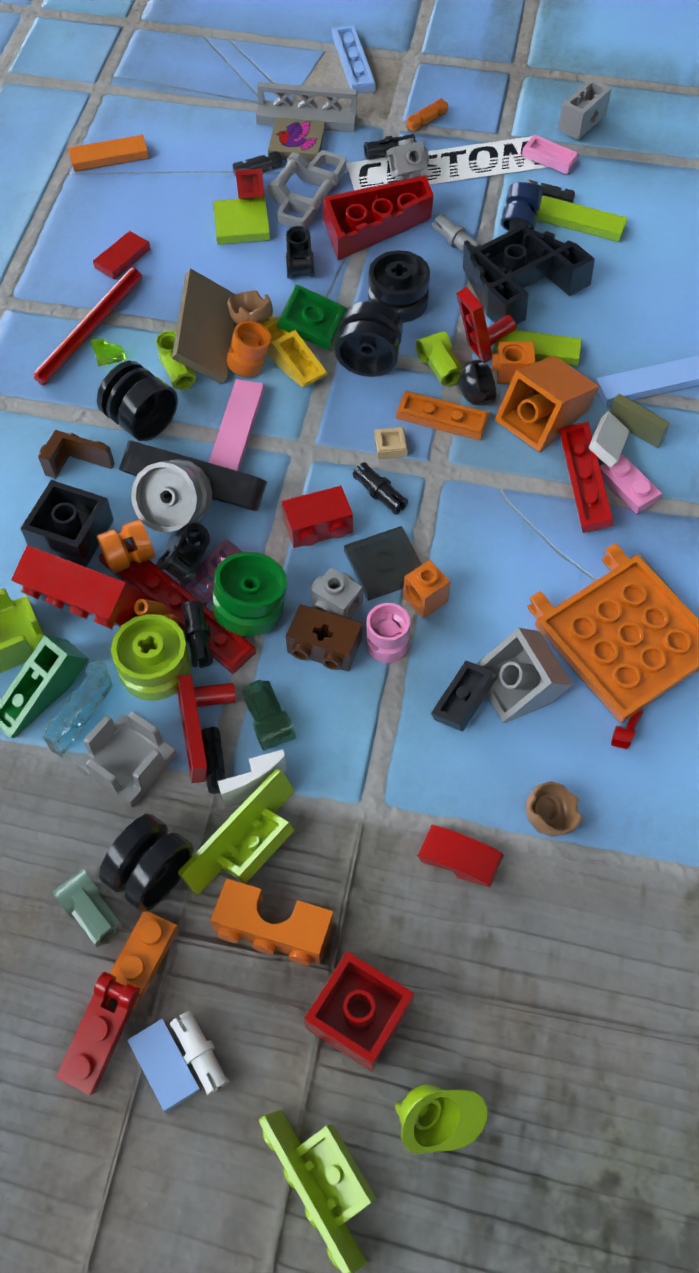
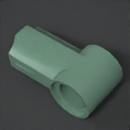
(84, 903)

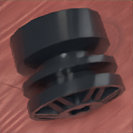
(137, 400)

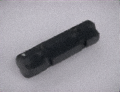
(272, 160)
(555, 191)
(214, 758)

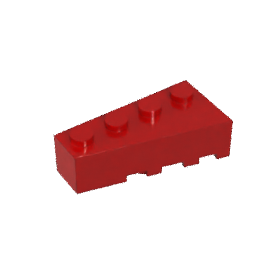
(375, 213)
(77, 587)

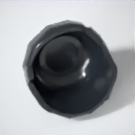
(477, 383)

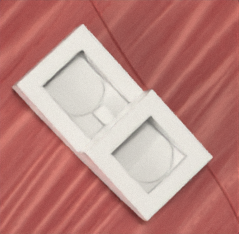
(242, 786)

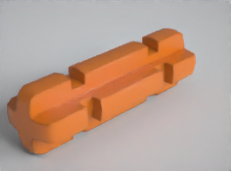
(427, 115)

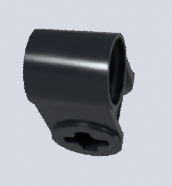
(299, 253)
(185, 552)

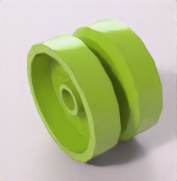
(150, 656)

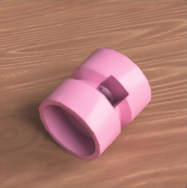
(387, 632)

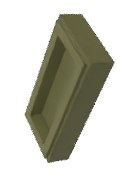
(640, 420)

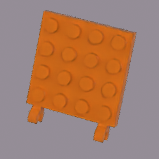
(623, 634)

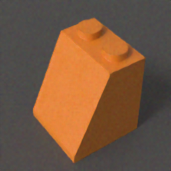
(544, 400)

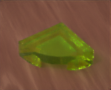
(107, 353)

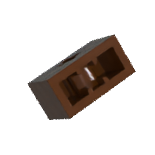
(324, 638)

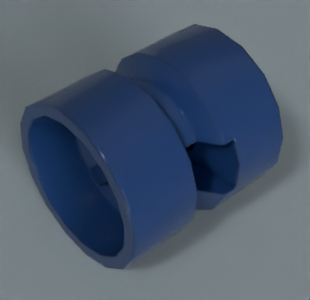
(523, 203)

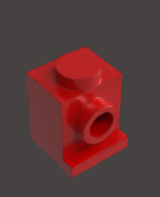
(250, 183)

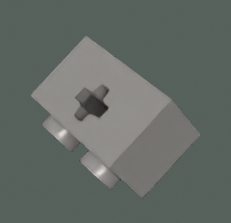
(584, 108)

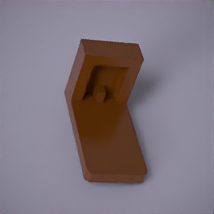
(62, 445)

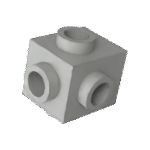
(408, 158)
(337, 594)

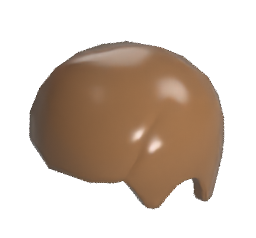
(250, 307)
(553, 809)

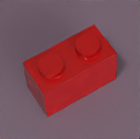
(317, 516)

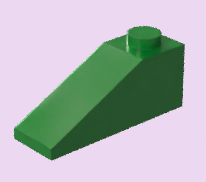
(39, 683)

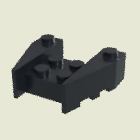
(517, 260)

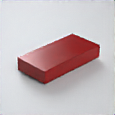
(121, 255)

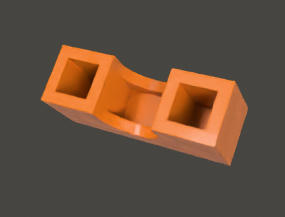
(300, 936)

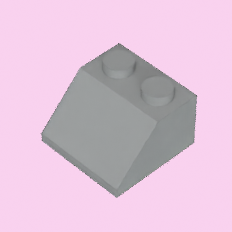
(525, 674)

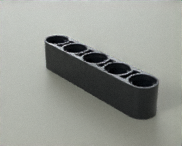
(226, 484)

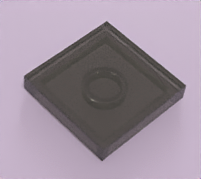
(382, 561)

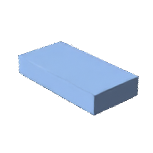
(163, 1065)

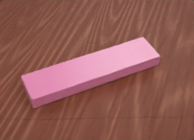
(237, 424)

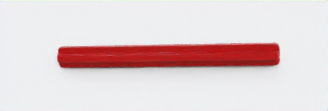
(87, 326)

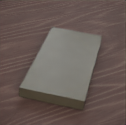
(204, 327)

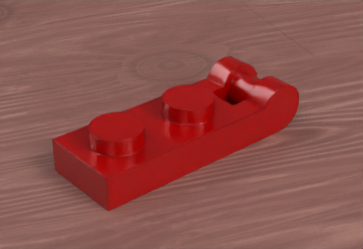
(98, 1034)

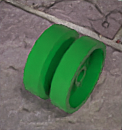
(249, 593)

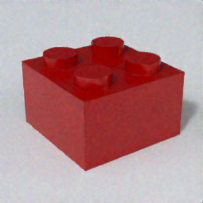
(359, 1011)

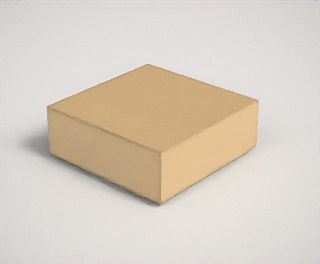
(390, 443)

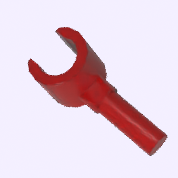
(623, 736)

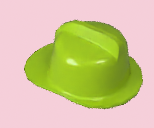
(440, 1118)

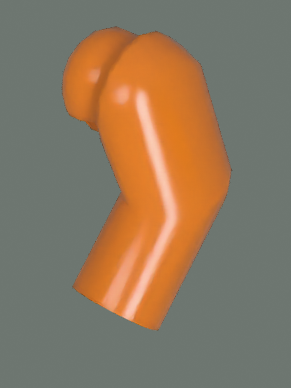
(145, 607)

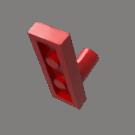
(477, 334)
(189, 699)

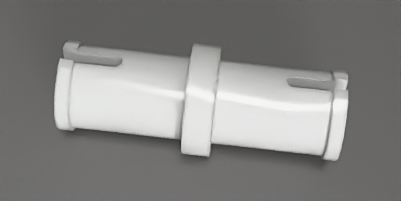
(199, 1052)

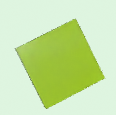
(241, 220)

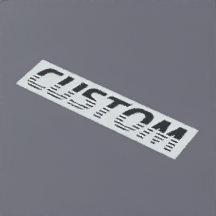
(451, 164)

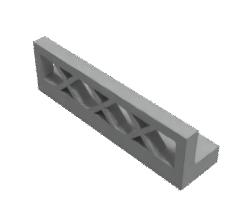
(332, 113)

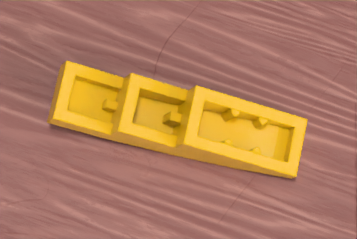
(293, 355)

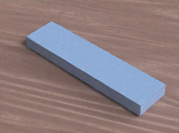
(353, 59)
(650, 380)

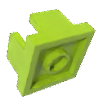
(18, 631)

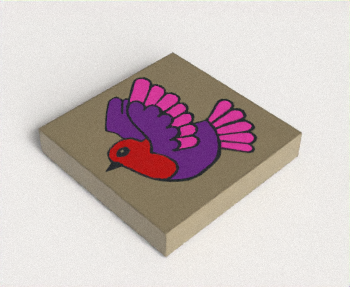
(297, 136)

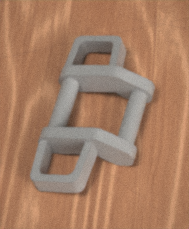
(308, 173)

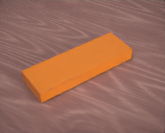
(108, 153)
(442, 415)

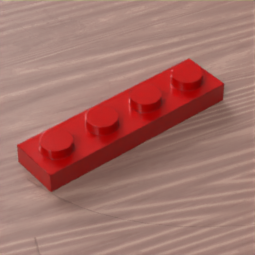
(586, 478)

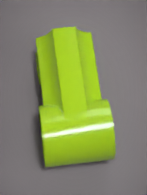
(438, 353)
(179, 374)

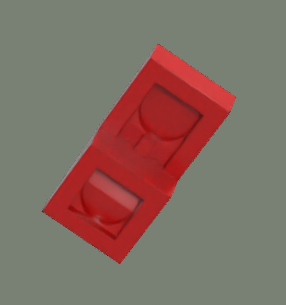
(461, 854)

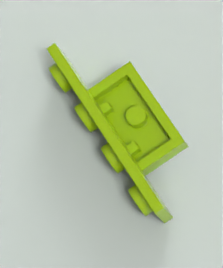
(244, 838)
(326, 1183)

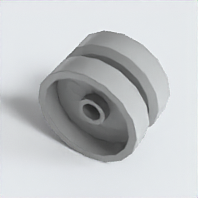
(171, 495)

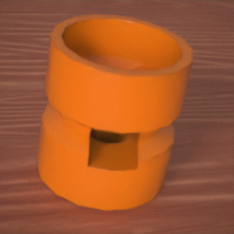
(248, 348)
(116, 551)

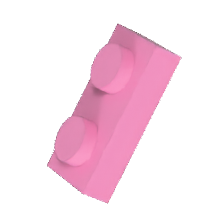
(630, 485)

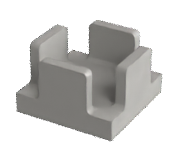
(126, 756)

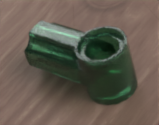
(270, 722)

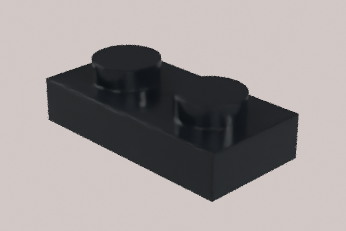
(464, 695)

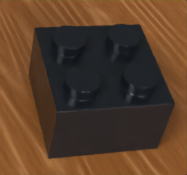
(67, 522)

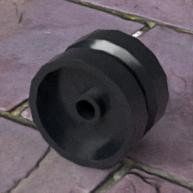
(401, 283)
(369, 339)
(145, 862)

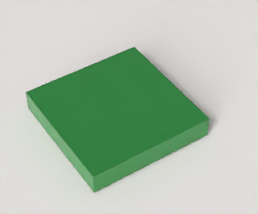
(311, 316)

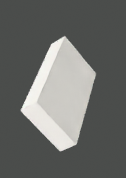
(609, 439)

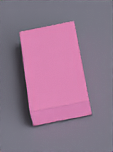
(550, 154)

